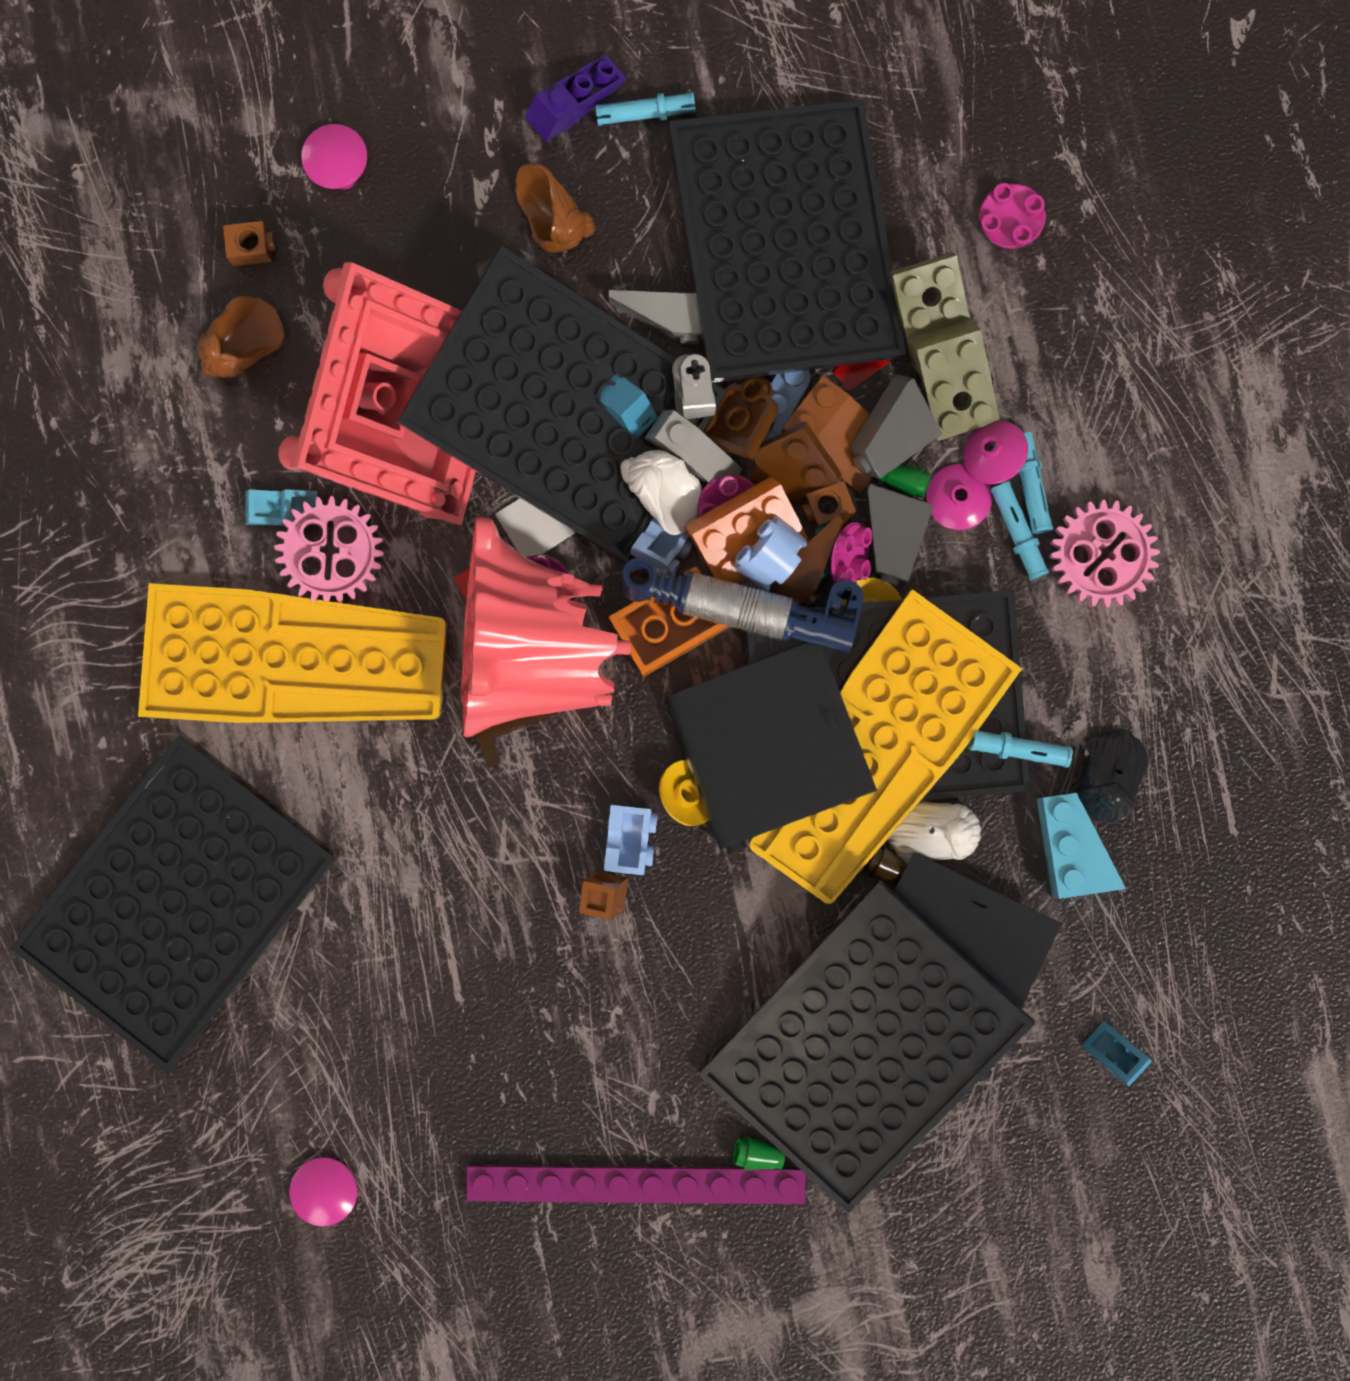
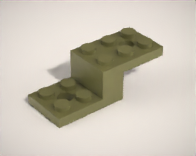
(945, 345)

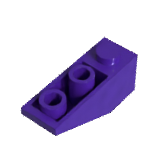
(573, 97)

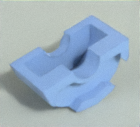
(662, 548)
(772, 556)
(628, 840)

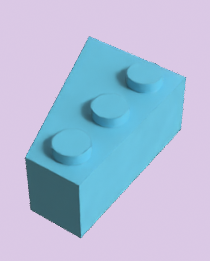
(1074, 850)

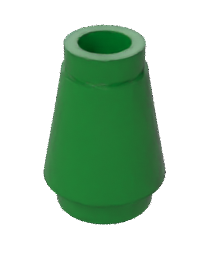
(908, 480)
(757, 1155)

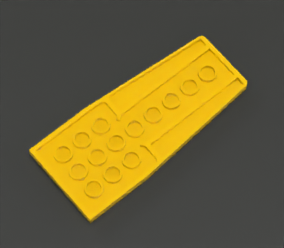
(286, 659)
(913, 713)

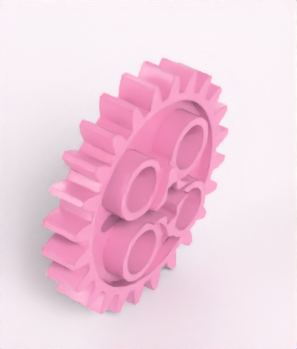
(1083, 534)
(298, 548)

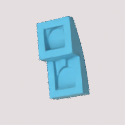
(274, 506)

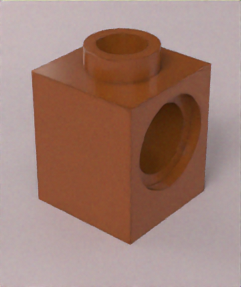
(236, 236)
(837, 493)
(603, 895)

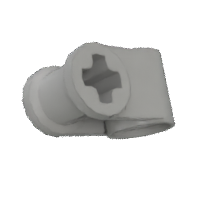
(693, 391)

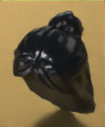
(1112, 775)

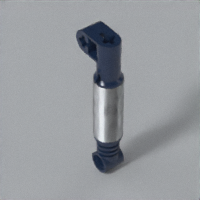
(748, 610)

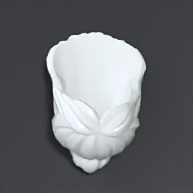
(663, 488)
(937, 832)

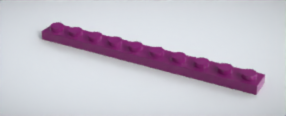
(634, 1184)

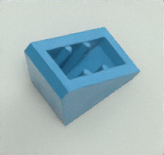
(628, 405)
(1116, 1053)

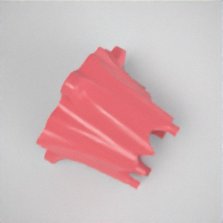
(527, 638)

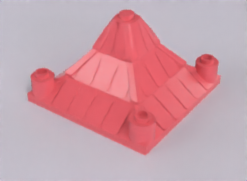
(367, 372)

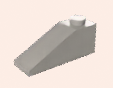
(666, 312)
(689, 443)

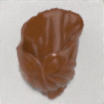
(550, 210)
(240, 337)

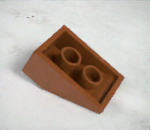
(836, 423)

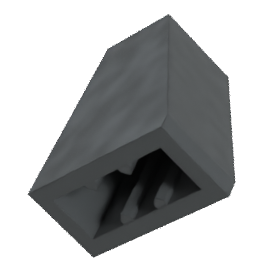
(895, 429)
(896, 532)

